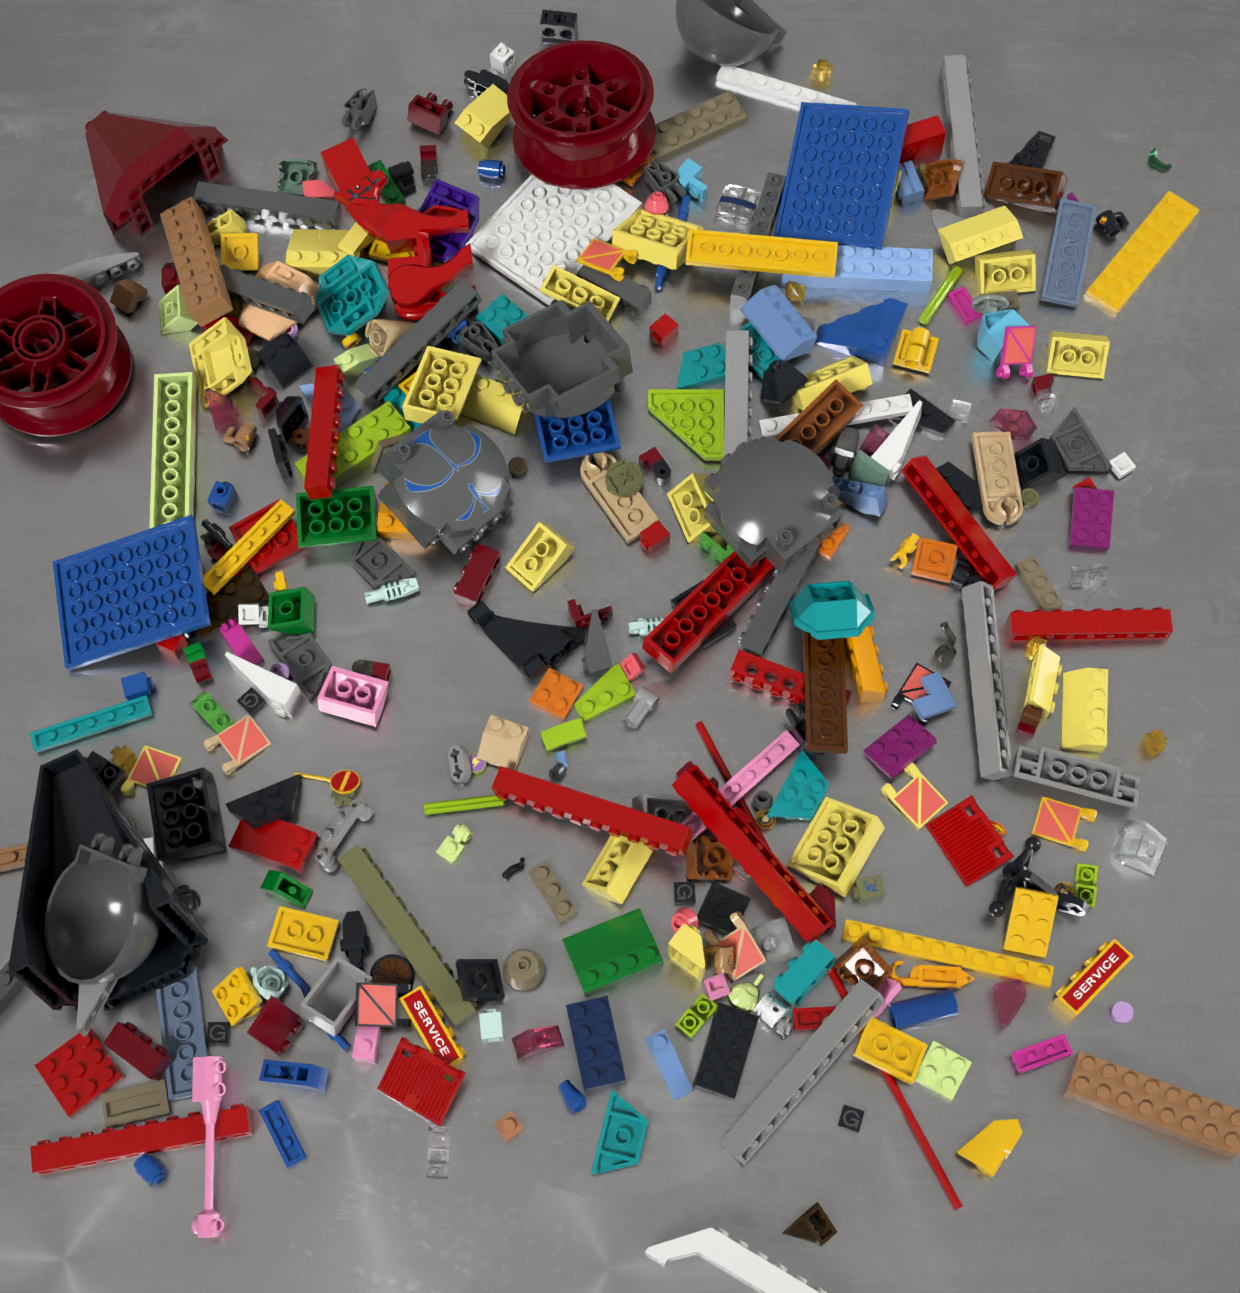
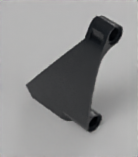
(527, 643)

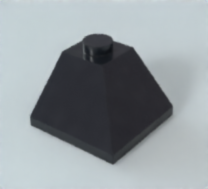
(781, 382)
(290, 416)

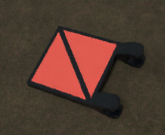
(913, 689)
(378, 1005)

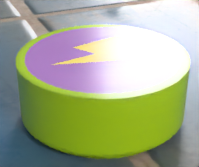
(477, 765)

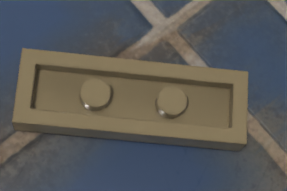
(1038, 584)
(552, 892)

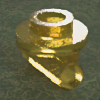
(1033, 645)

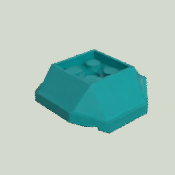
(351, 294)
(832, 610)

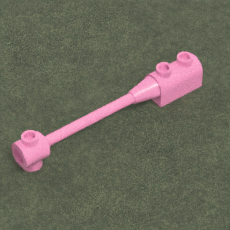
(208, 1090)

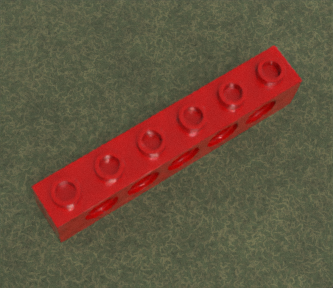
(765, 668)

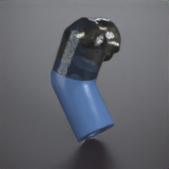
(561, 766)

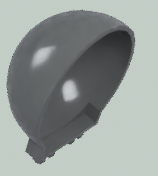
(726, 30)
(100, 915)

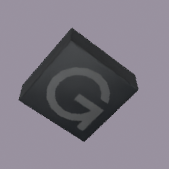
(251, 701)
(684, 892)
(218, 1033)
(850, 1118)

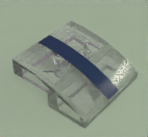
(738, 204)

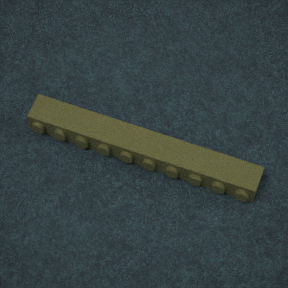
(406, 935)

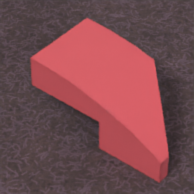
(318, 189)

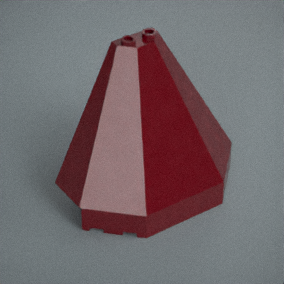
(136, 153)

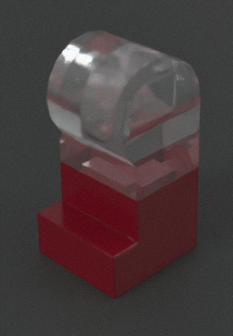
(1042, 393)

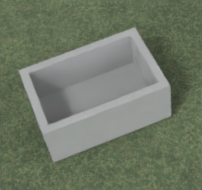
(333, 996)

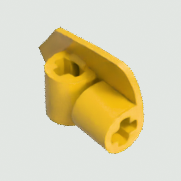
(992, 1145)

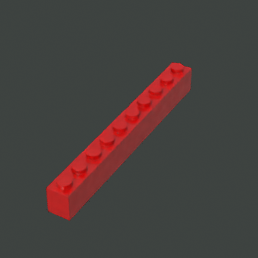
(593, 811)
(752, 854)
(137, 1140)

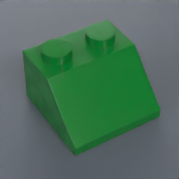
(291, 611)

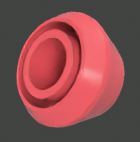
(656, 203)
(684, 915)

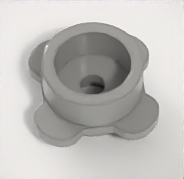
(785, 1026)

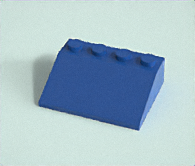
(578, 435)

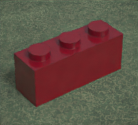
(476, 575)
(138, 1050)

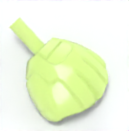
(746, 994)

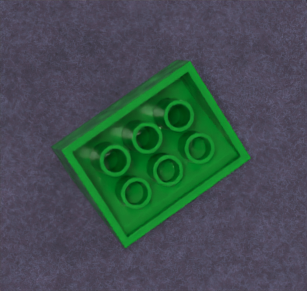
(338, 519)
(613, 952)

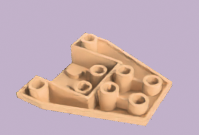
(268, 324)

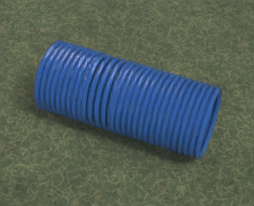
(915, 1009)

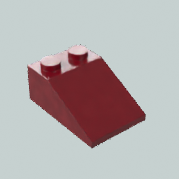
(276, 1026)

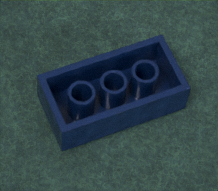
(596, 1044)

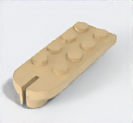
(997, 476)
(627, 513)

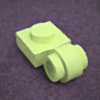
(451, 848)

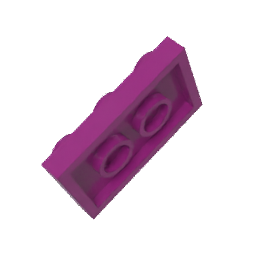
(1091, 518)
(899, 746)

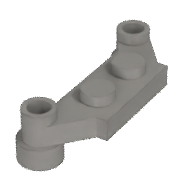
(337, 830)

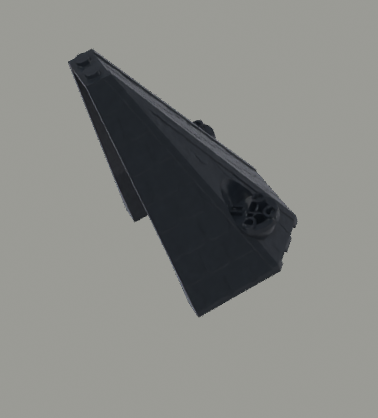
(68, 812)

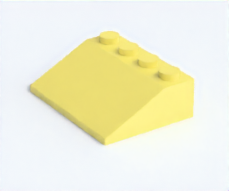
(655, 238)
(316, 250)
(440, 384)
(837, 846)

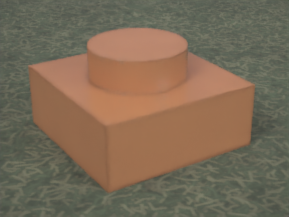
(509, 1126)

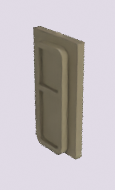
(135, 1103)

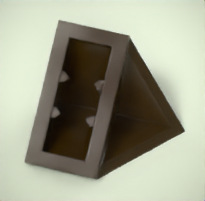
(812, 1226)

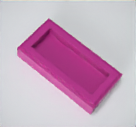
(962, 303)

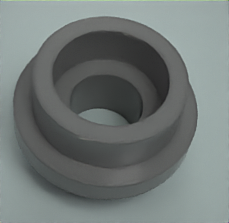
(762, 796)

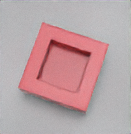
(632, 666)

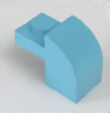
(689, 176)

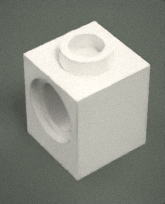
(502, 59)

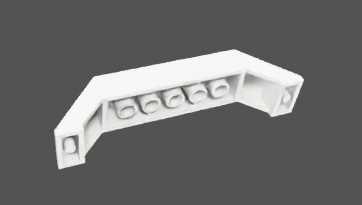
(733, 1259)

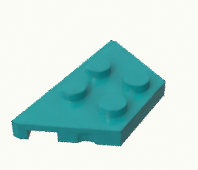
(702, 366)
(800, 792)
(620, 1136)

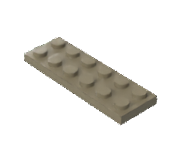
(697, 125)

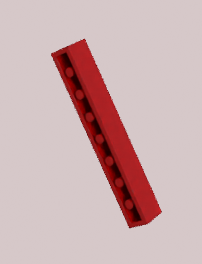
(324, 432)
(958, 522)
(1090, 625)

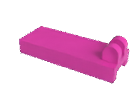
(240, 642)
(1041, 1053)

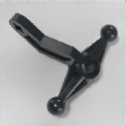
(1018, 875)

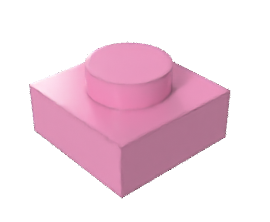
(717, 986)

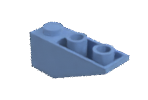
(862, 496)

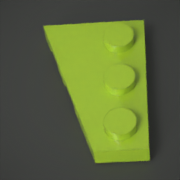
(606, 694)

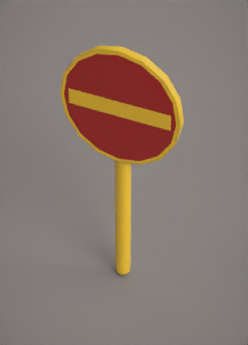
(341, 782)

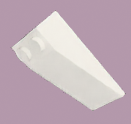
(895, 447)
(275, 690)

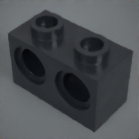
(559, 25)

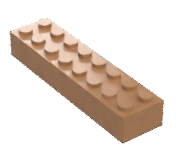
(196, 262)
(1154, 1104)

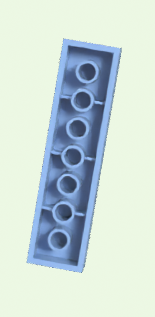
(875, 270)

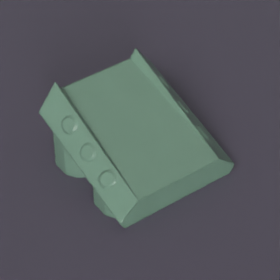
(292, 174)
(868, 470)

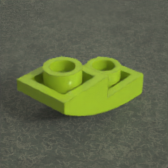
(564, 734)
(1085, 883)
(696, 1015)

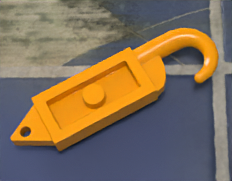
(933, 977)

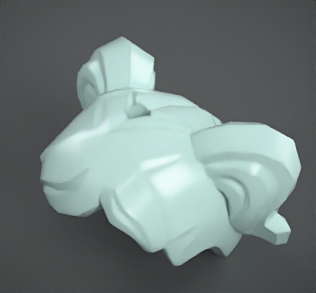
(268, 976)

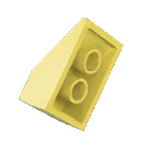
(485, 116)
(540, 556)

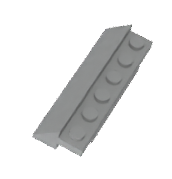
(1077, 775)

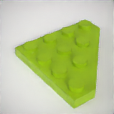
(693, 416)

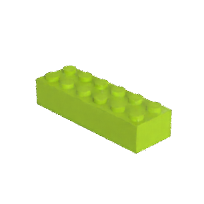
(360, 441)

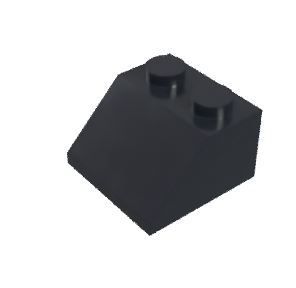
(284, 360)
(1039, 464)

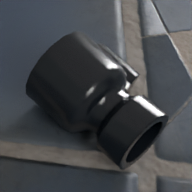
(962, 574)

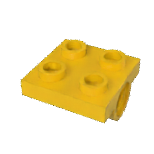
(916, 350)
(237, 996)

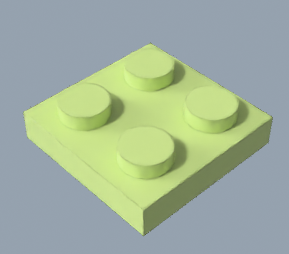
(942, 1070)

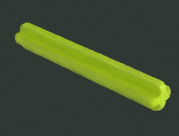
(940, 295)
(462, 804)

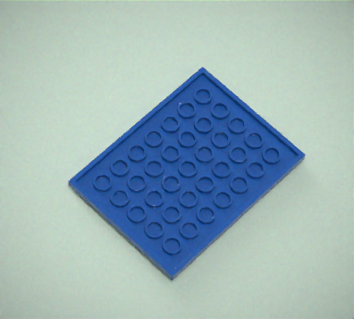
(842, 174)
(130, 593)

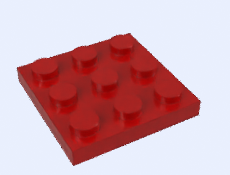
(277, 549)
(79, 1072)

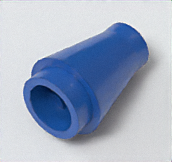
(573, 1097)

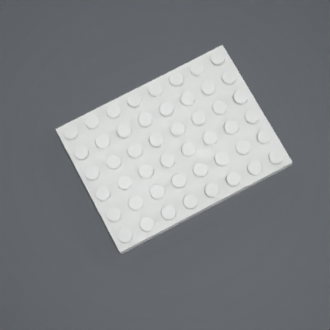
(549, 228)

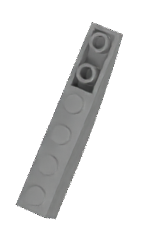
(102, 269)

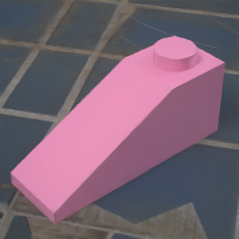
(367, 1044)

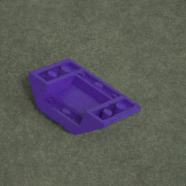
(443, 194)

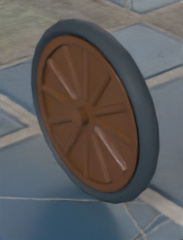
(392, 970)

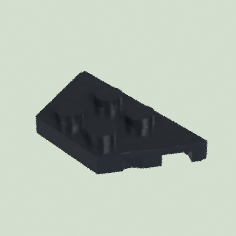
(267, 803)

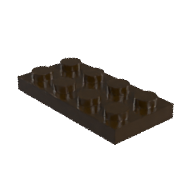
(222, 606)

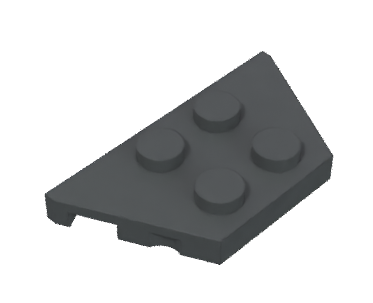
(1078, 446)
(380, 563)
(304, 660)

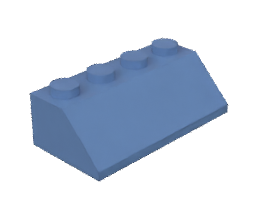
(779, 323)

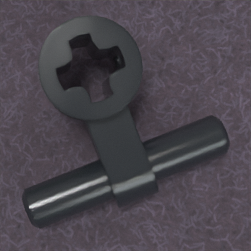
(214, 534)

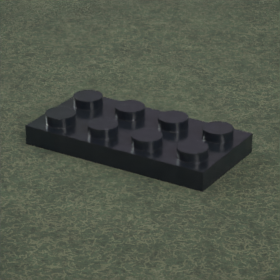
(725, 1051)

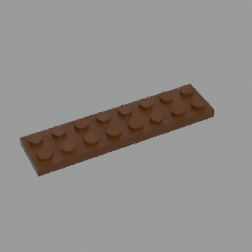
(825, 695)

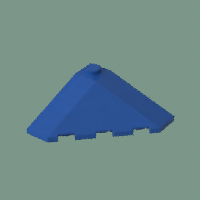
(864, 333)

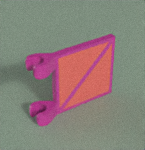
(1017, 349)

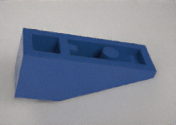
(294, 1075)

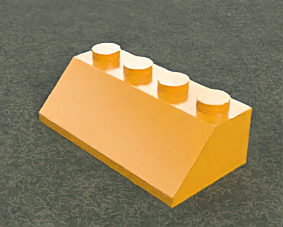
(865, 667)

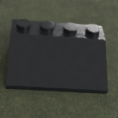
(185, 815)

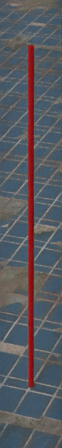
(843, 993)

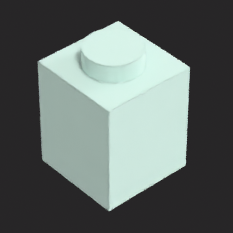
(491, 1026)

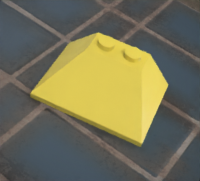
(220, 359)

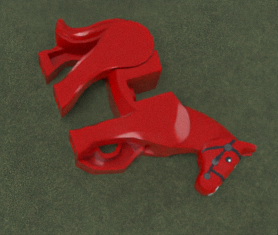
(411, 279)

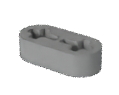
(459, 764)

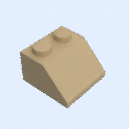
(503, 742)

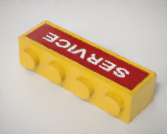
(1093, 978)
(430, 1026)

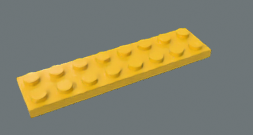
(1142, 252)
(761, 253)

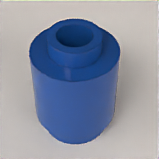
(491, 169)
(149, 1169)

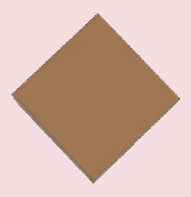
(127, 294)

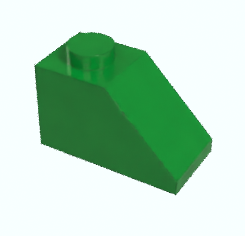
(286, 888)

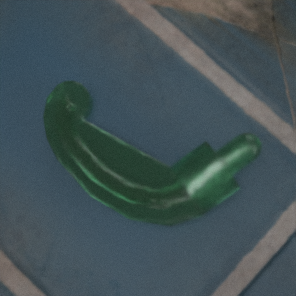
(1156, 162)

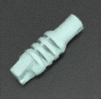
(393, 590)
(644, 625)

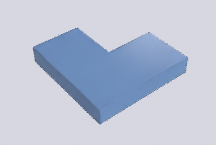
(937, 699)

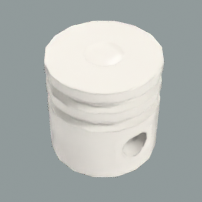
(770, 1009)

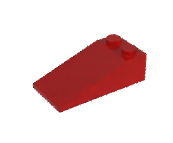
(277, 843)

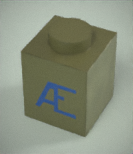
(868, 889)

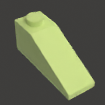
(355, 361)

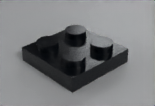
(280, 453)
(719, 905)
(480, 980)

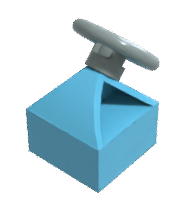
(993, 323)

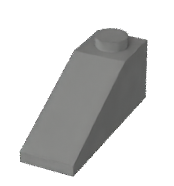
(90, 1002)

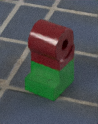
(198, 662)

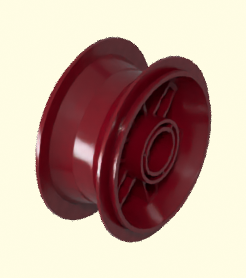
(582, 114)
(64, 386)

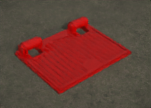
(969, 841)
(421, 1081)

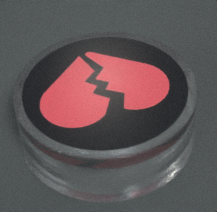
(739, 871)

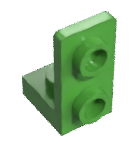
(709, 544)
(211, 712)

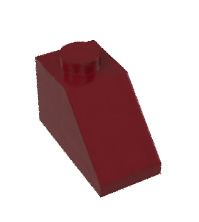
(169, 277)
(824, 898)

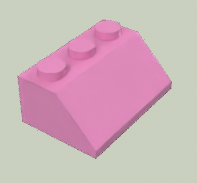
(353, 696)

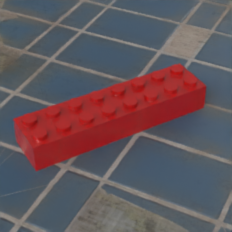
(705, 610)

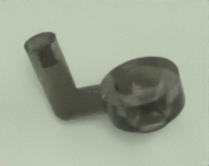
(946, 651)

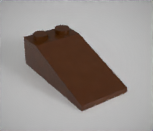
(1026, 186)

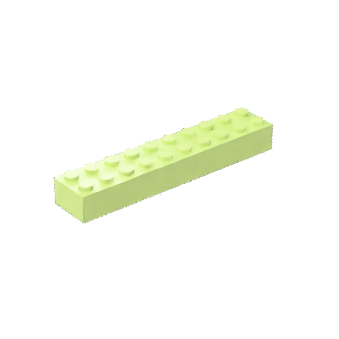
(173, 447)

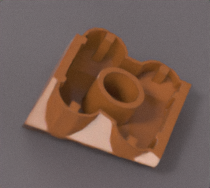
(941, 178)
(708, 860)
(863, 963)

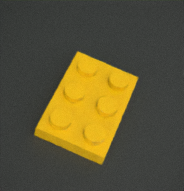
(1030, 922)
(303, 933)
(890, 1050)

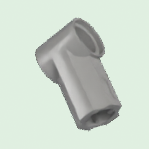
(643, 703)

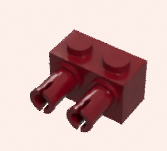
(428, 113)

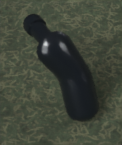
(512, 869)

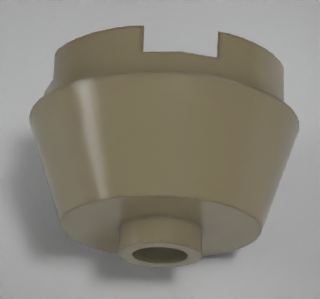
(523, 969)

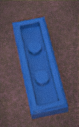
(283, 1134)

